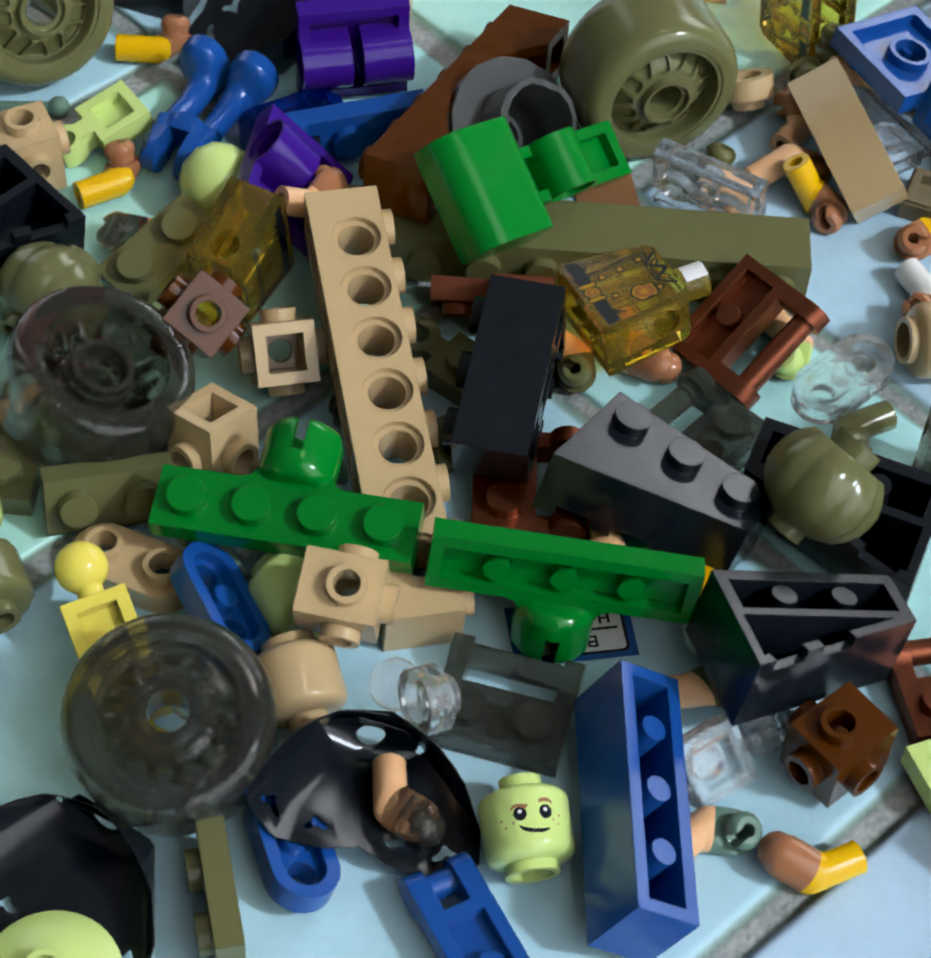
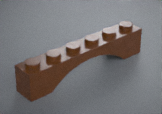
(390, 159)

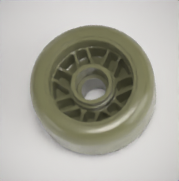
(50, 38)
(649, 71)

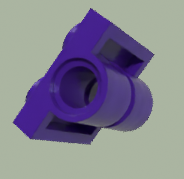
(353, 46)

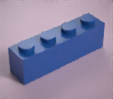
(634, 813)

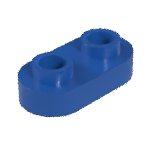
(215, 589)
(284, 860)

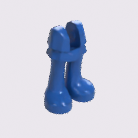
(207, 74)

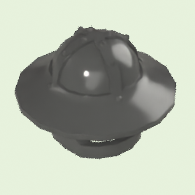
(512, 89)

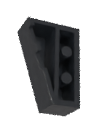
(795, 636)

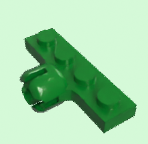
(286, 503)
(561, 581)

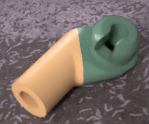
(724, 830)

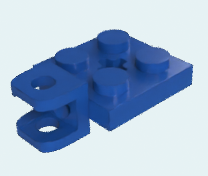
(893, 59)

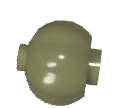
(39, 270)
(822, 486)

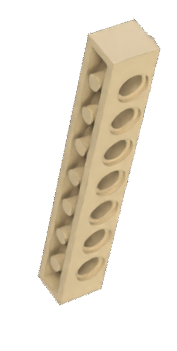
(352, 267)

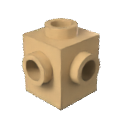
(37, 140)
(305, 357)
(216, 433)
(345, 595)

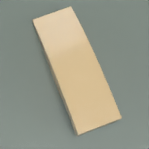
(848, 140)

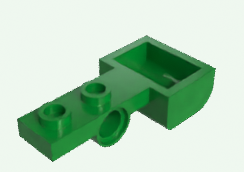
(497, 193)

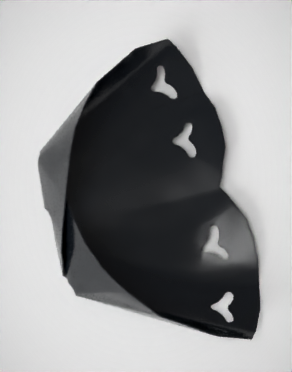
(256, 26)
(330, 777)
(68, 861)

